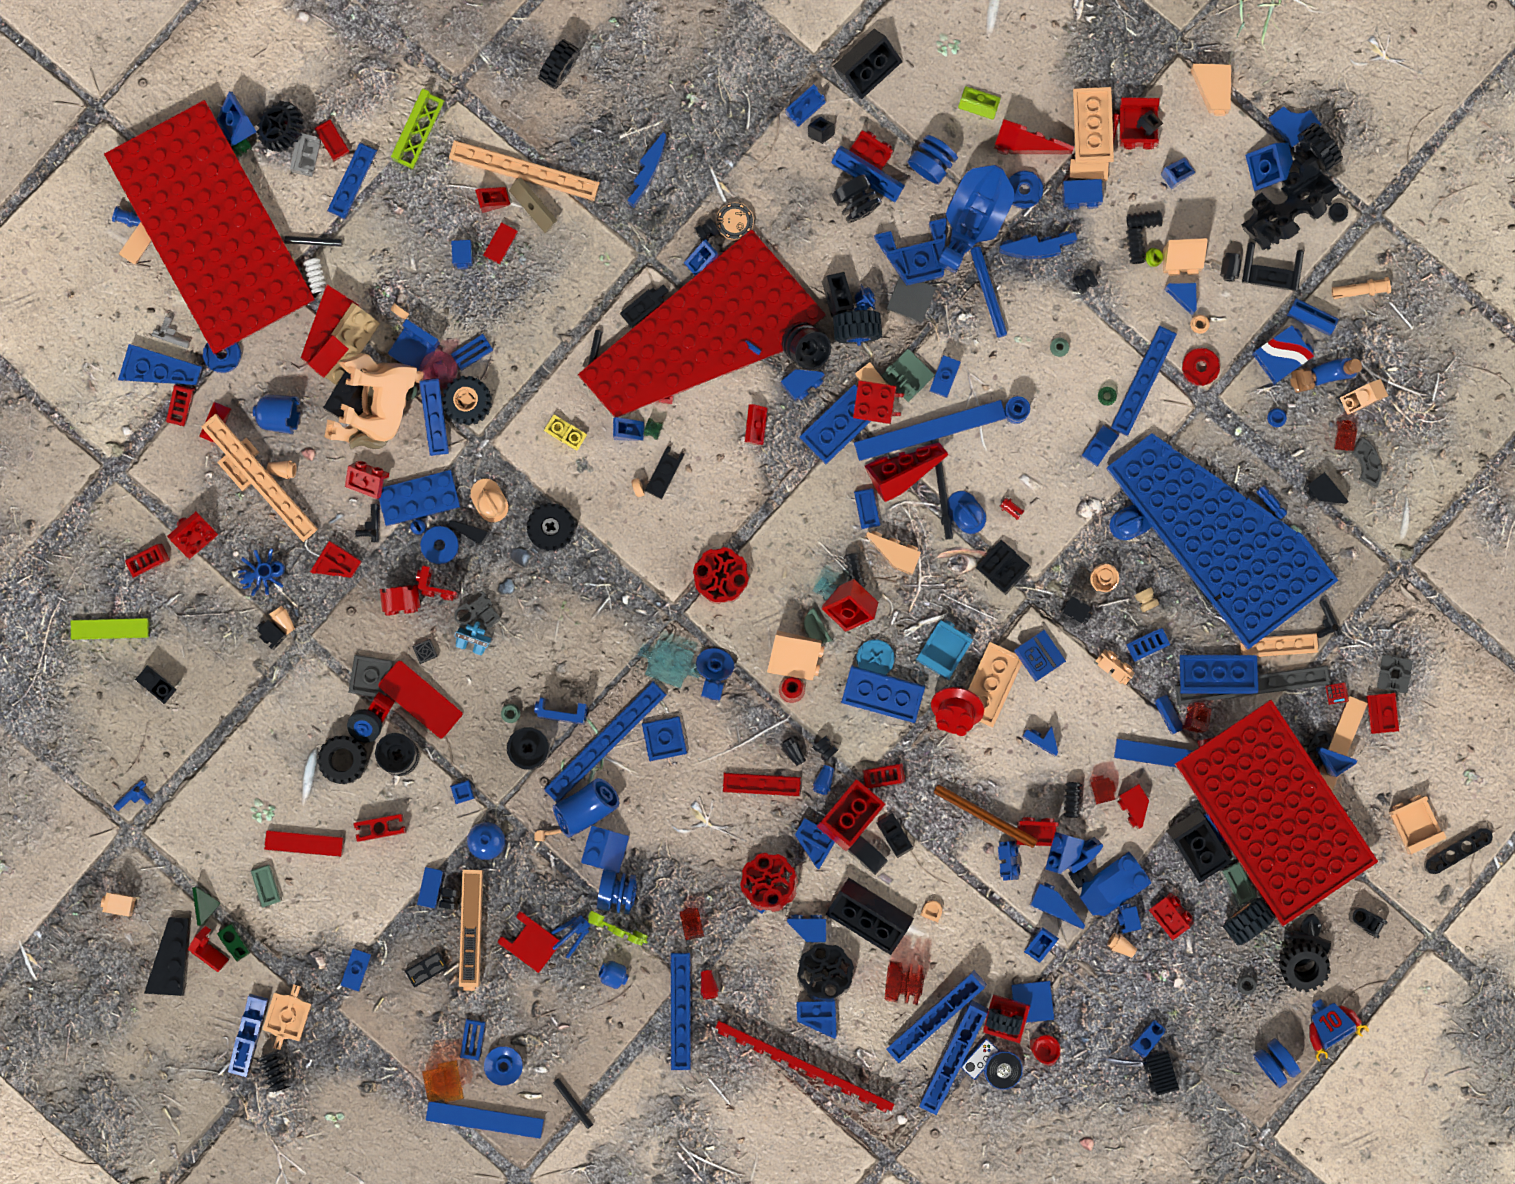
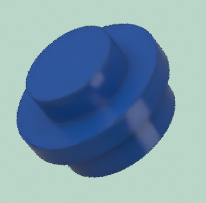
(1276, 417)

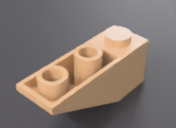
(899, 556)

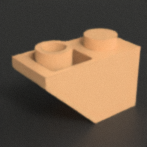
(1364, 396)
(118, 904)

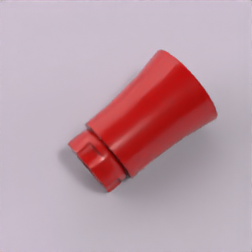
(791, 697)

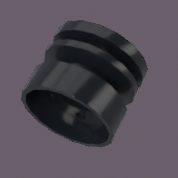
(857, 200)
(806, 345)
(393, 744)

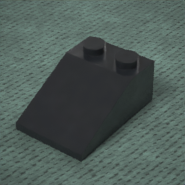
(1199, 846)

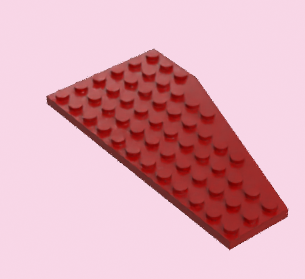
(703, 330)

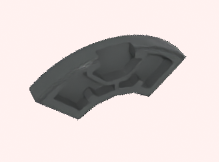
(1369, 461)

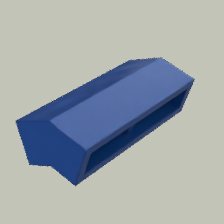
(1312, 317)

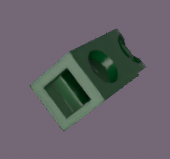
(233, 942)

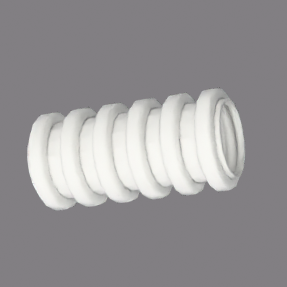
(315, 276)

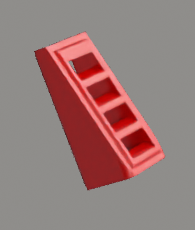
(177, 387)
(161, 552)
(900, 772)

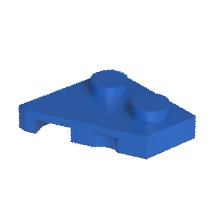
(814, 842)
(818, 1016)

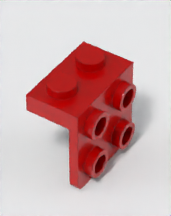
(424, 578)
(1042, 831)

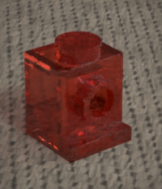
(1197, 718)

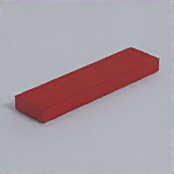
(761, 784)
(303, 843)

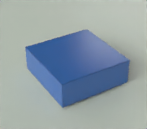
(462, 792)

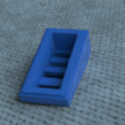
(1163, 637)

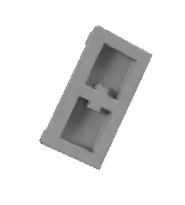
(305, 155)

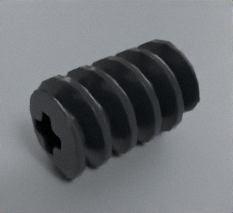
(273, 1072)

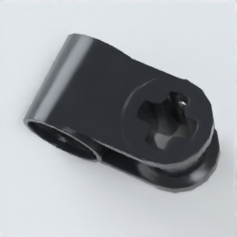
(1370, 923)

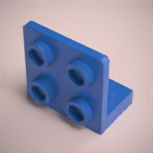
(413, 345)

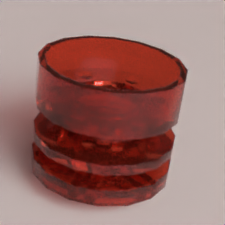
(903, 982)

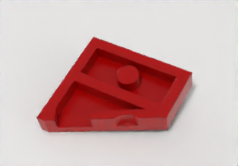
(336, 562)

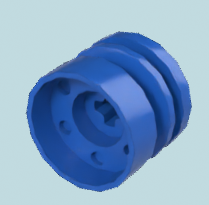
(934, 156)
(616, 892)

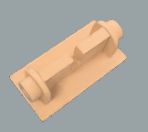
(1110, 661)

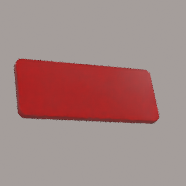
(420, 699)

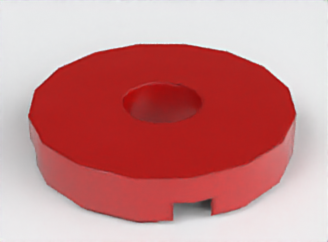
(1208, 358)

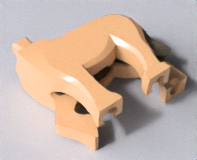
(382, 402)

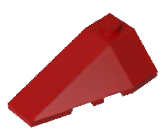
(1015, 139)

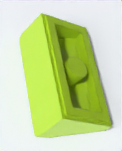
(979, 102)

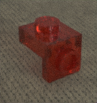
(1345, 435)
(691, 923)

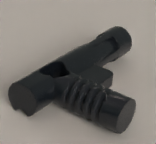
(370, 526)
(1329, 622)

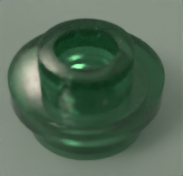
(1113, 396)

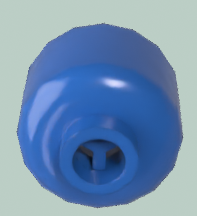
(613, 974)

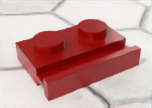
(1382, 713)

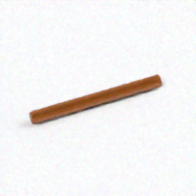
(985, 816)

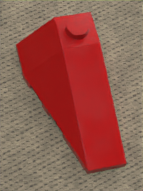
(897, 474)

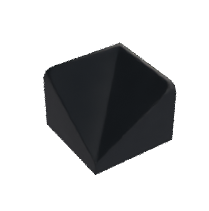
(821, 130)

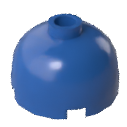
(486, 840)

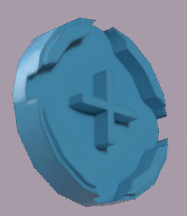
(875, 656)

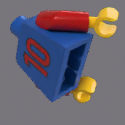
(1332, 1025)

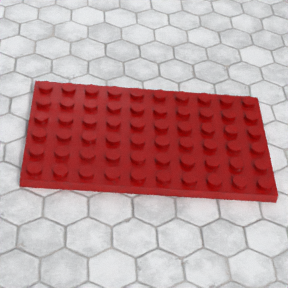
(1276, 812)

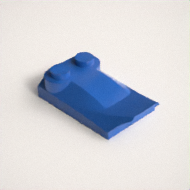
(1114, 885)

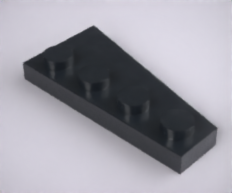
(170, 962)

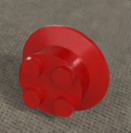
(957, 710)

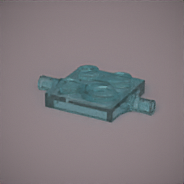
(669, 663)

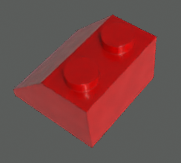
(850, 605)

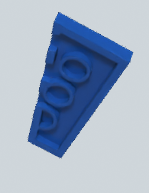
(150, 366)

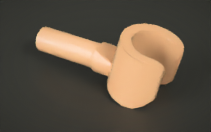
(540, 834)

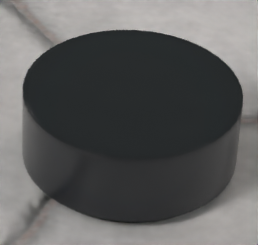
(1338, 212)

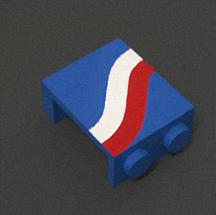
(1283, 354)

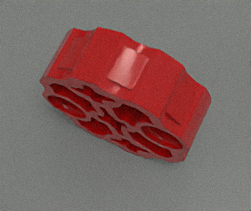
(739, 569)
(761, 891)

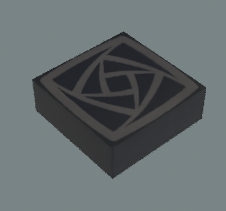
(425, 651)

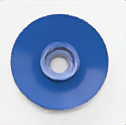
(715, 658)
(496, 1073)

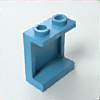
(944, 649)

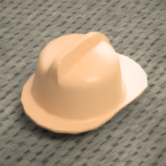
(489, 500)

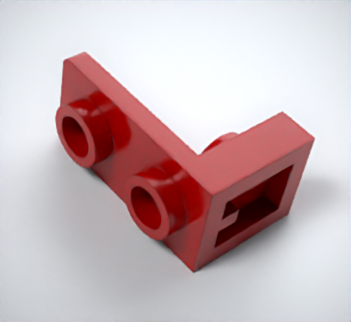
(206, 952)

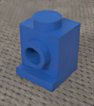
(712, 689)
(1129, 918)

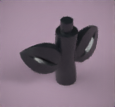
(1310, 929)

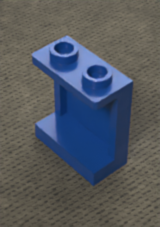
(578, 718)

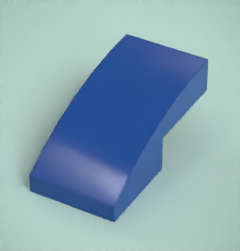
(1089, 852)

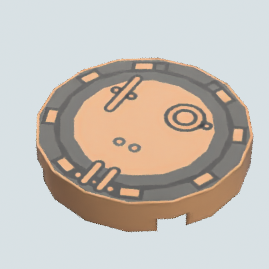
(734, 221)

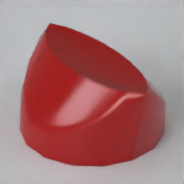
(1045, 1049)

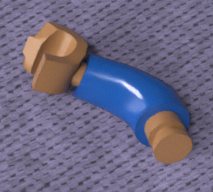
(1330, 371)

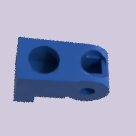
(1148, 1038)

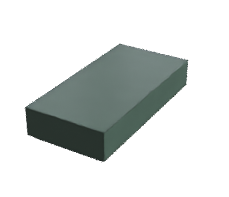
(1239, 883)
(265, 886)

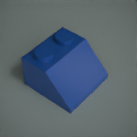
(605, 849)

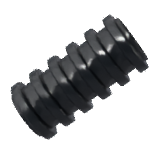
(1144, 220)
(1136, 245)
(854, 568)
(1073, 800)

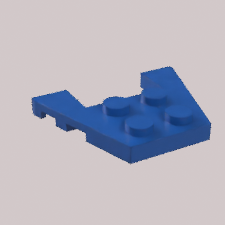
(918, 261)

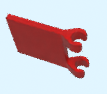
(532, 945)

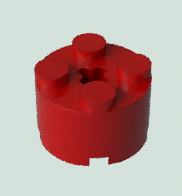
(400, 599)

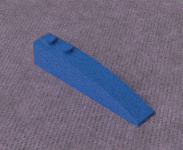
(936, 1016)
(954, 1057)

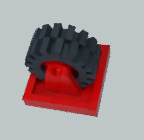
(1006, 1018)

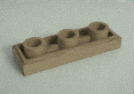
(533, 205)

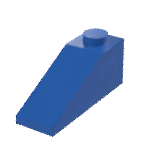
(1051, 902)

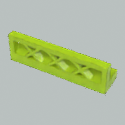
(411, 124)

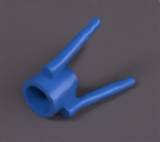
(579, 926)

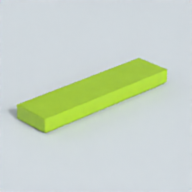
(109, 629)

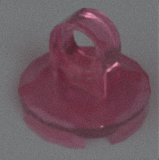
(439, 365)

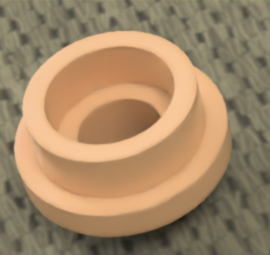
(1204, 320)

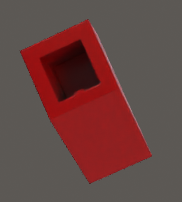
(1135, 804)

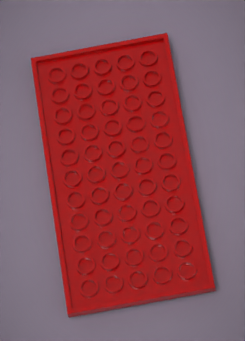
(209, 227)

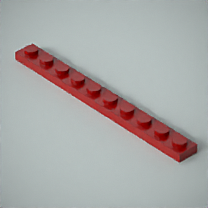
(811, 1070)

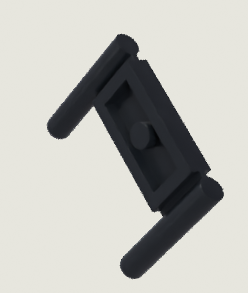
(1272, 276)

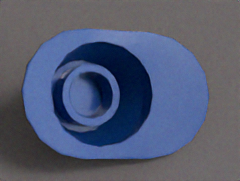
(966, 512)
(1128, 523)

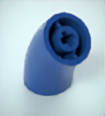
(586, 807)

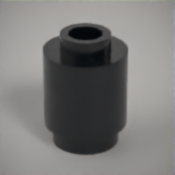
(1230, 267)

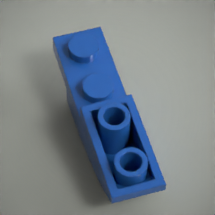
(1030, 248)

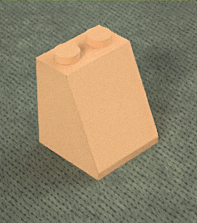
(795, 656)

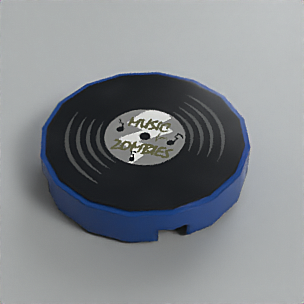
(1003, 1069)

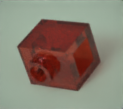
(1102, 789)

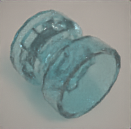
(824, 588)

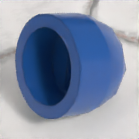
(422, 525)

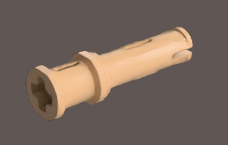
(1371, 288)

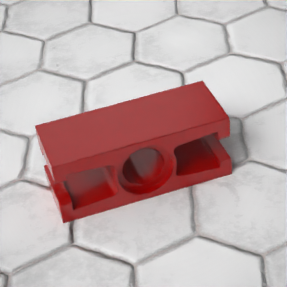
(374, 835)

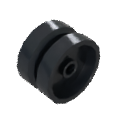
(520, 740)

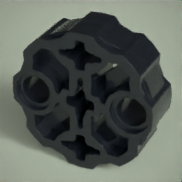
(840, 985)

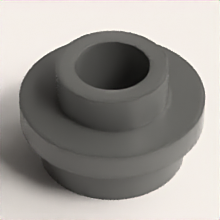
(1251, 980)

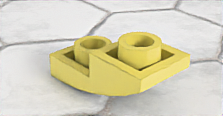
(565, 432)

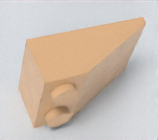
(1184, 256)

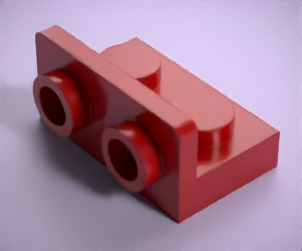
(872, 150)
(365, 479)
(1172, 916)

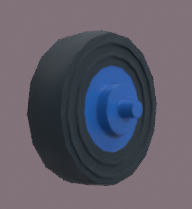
(364, 725)

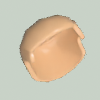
(1104, 577)

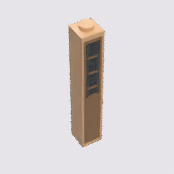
(471, 929)

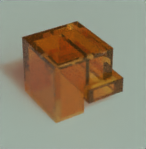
(443, 1082)

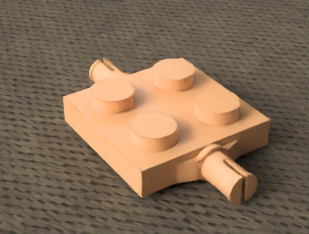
(287, 1016)

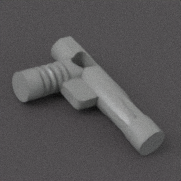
(169, 334)

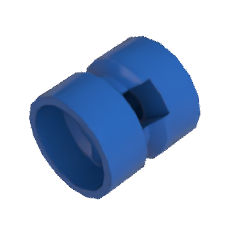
(1017, 410)

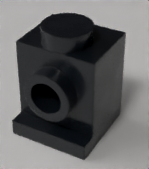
(271, 634)

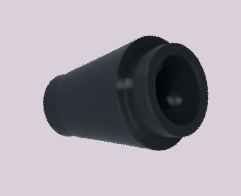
(793, 750)

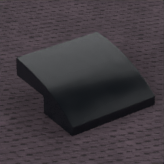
(1003, 567)

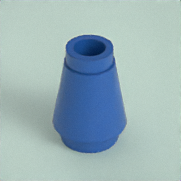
(824, 780)

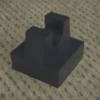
(1149, 122)

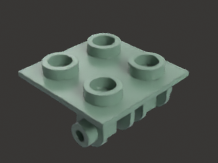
(908, 375)

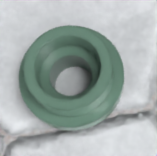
(1059, 353)
(506, 708)

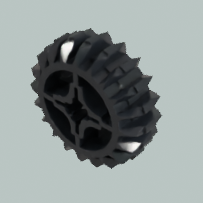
(280, 126)

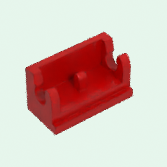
(327, 356)

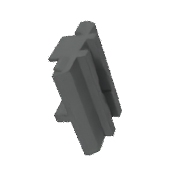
(1404, 669)

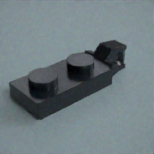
(643, 306)

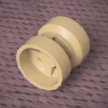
(1146, 598)

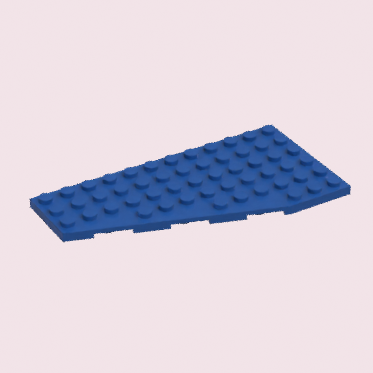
(1223, 540)

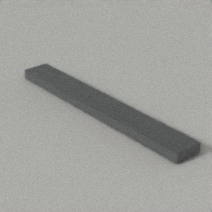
(1268, 683)

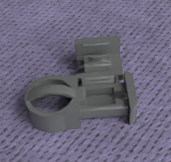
(481, 608)

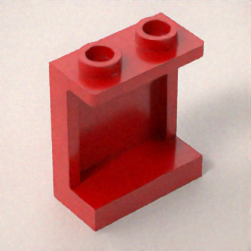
(1130, 112)

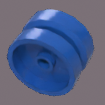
(1277, 1063)

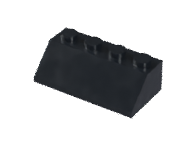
(869, 916)

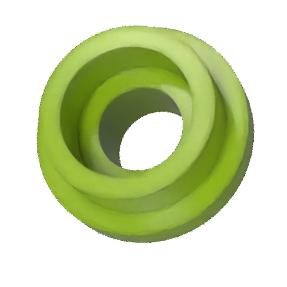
(1154, 257)

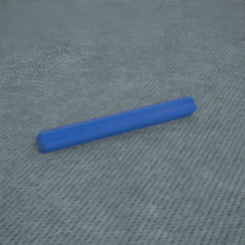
(988, 291)

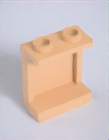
(1416, 824)

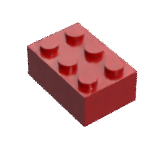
(851, 815)

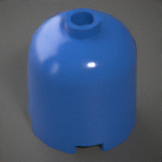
(277, 413)

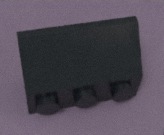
(867, 63)
(346, 395)

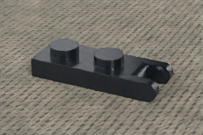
(663, 474)

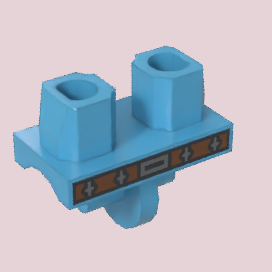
(473, 635)

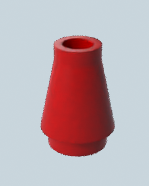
(708, 985)

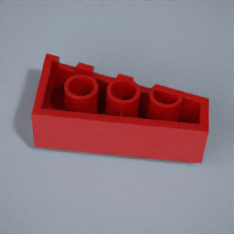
(329, 314)

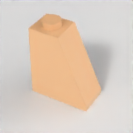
(1214, 86)

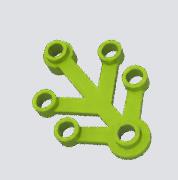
(636, 938)

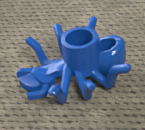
(264, 571)

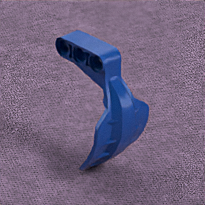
(976, 212)

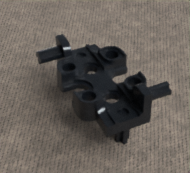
(1307, 182)

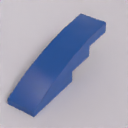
(650, 165)
(248, 1035)

